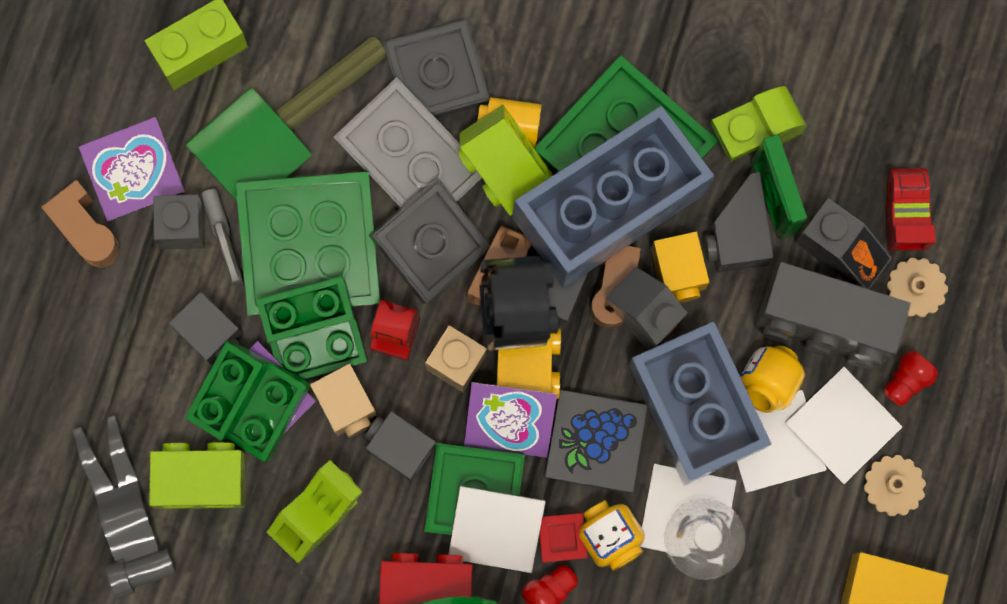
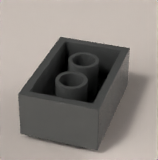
(831, 316)

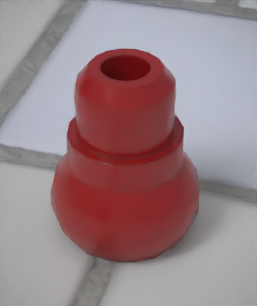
(911, 376)
(550, 588)

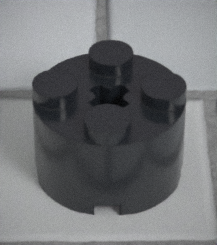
(517, 302)

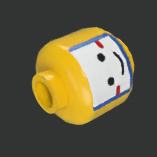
(772, 378)
(611, 535)

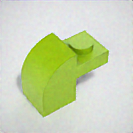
(765, 116)
(315, 512)

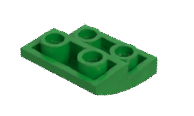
(247, 144)
(313, 328)
(248, 400)

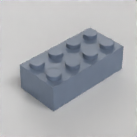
(612, 196)

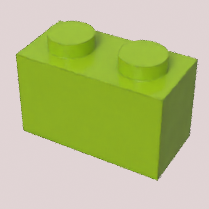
(196, 43)
(502, 158)
(197, 477)

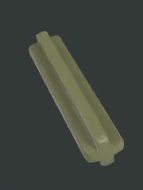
(332, 83)

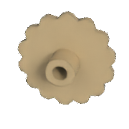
(919, 284)
(894, 485)

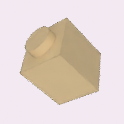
(456, 359)
(344, 402)

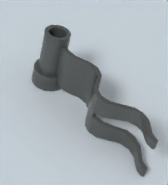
(123, 517)

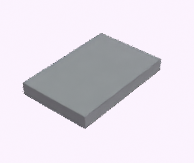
(404, 147)

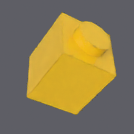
(681, 265)

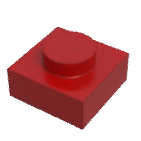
(561, 538)

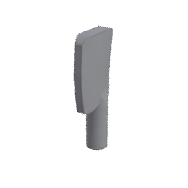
(222, 233)

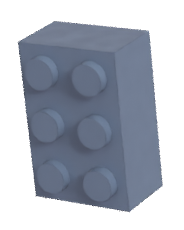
(699, 403)

